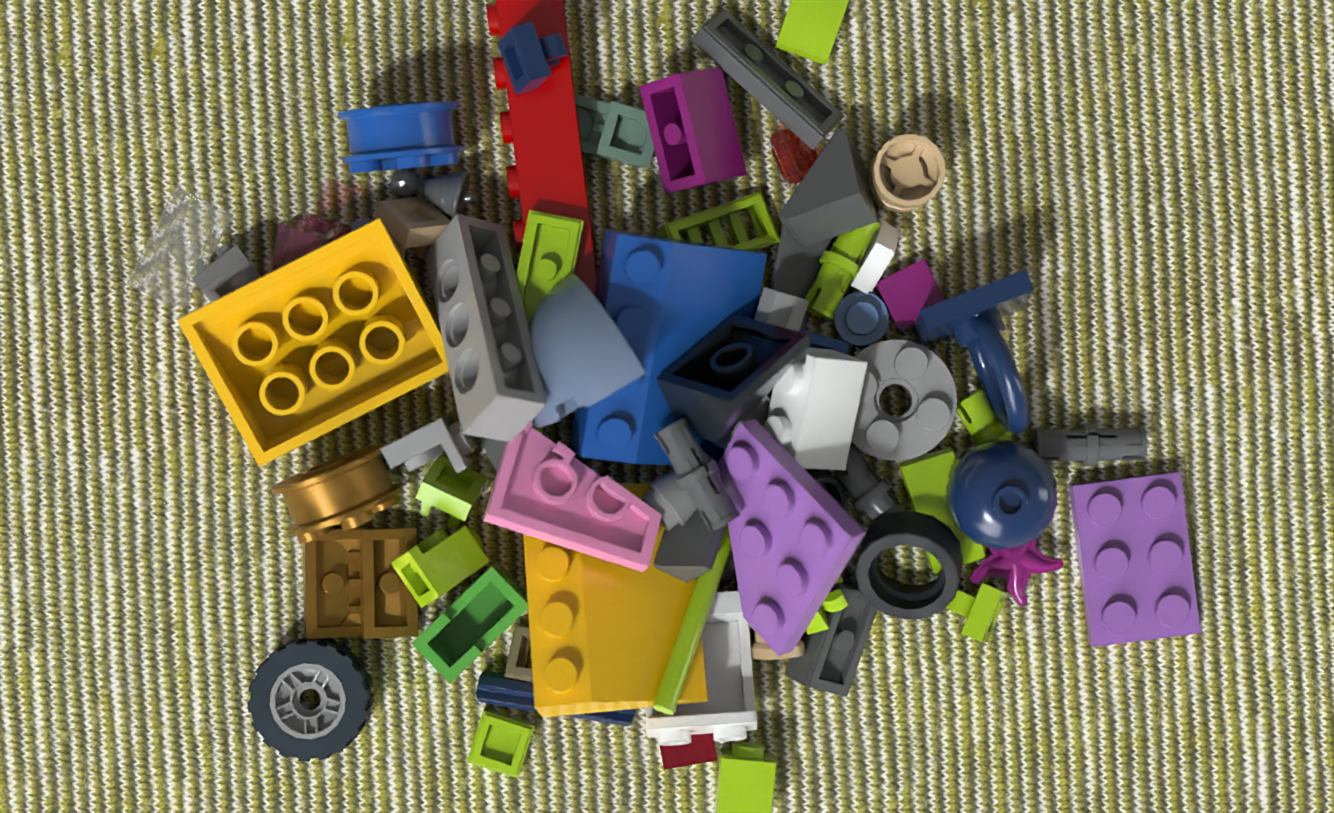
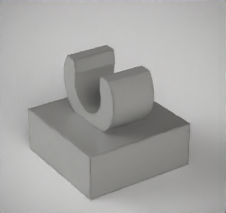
(225, 273)

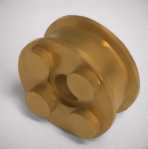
(338, 492)

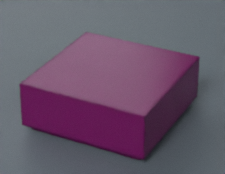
(908, 293)

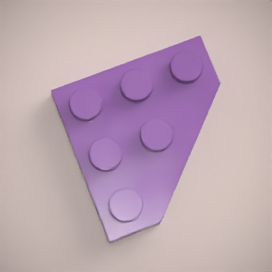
(786, 540)

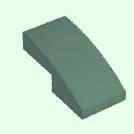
(614, 132)

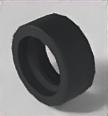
(899, 598)

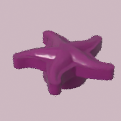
(1015, 568)

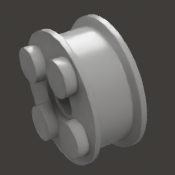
(929, 408)

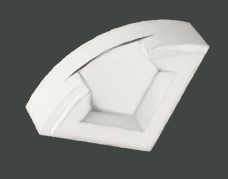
(876, 258)

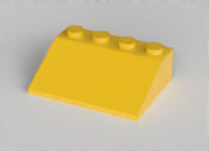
(318, 341)
(603, 630)

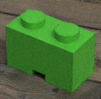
(472, 622)

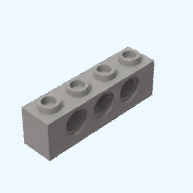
(484, 329)

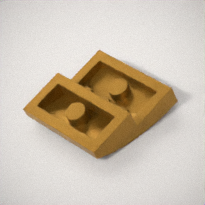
(355, 588)

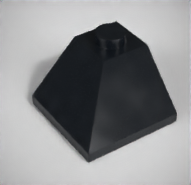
(729, 374)

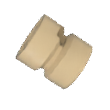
(906, 173)

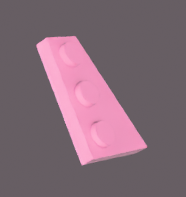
(566, 503)

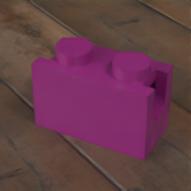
(693, 129)

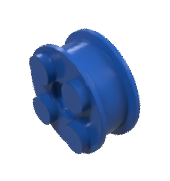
(401, 136)

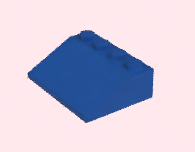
(663, 302)

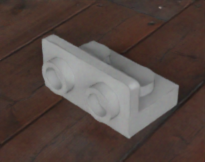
(424, 445)

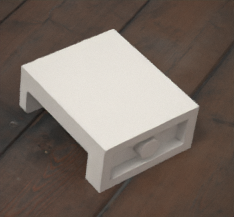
(728, 682)

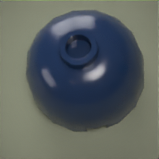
(1001, 494)

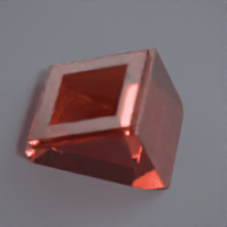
(791, 156)

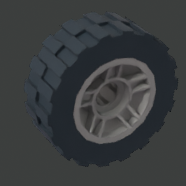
(293, 724)

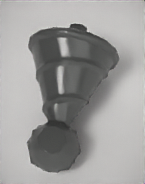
(445, 192)

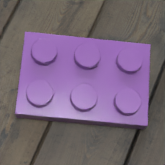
(1134, 559)

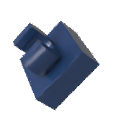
(529, 57)

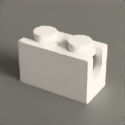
(817, 408)

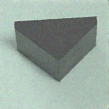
(831, 195)

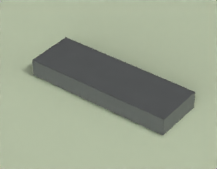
(767, 78)

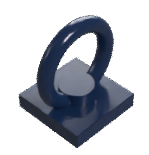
(979, 325)

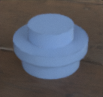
(861, 318)

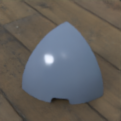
(577, 351)

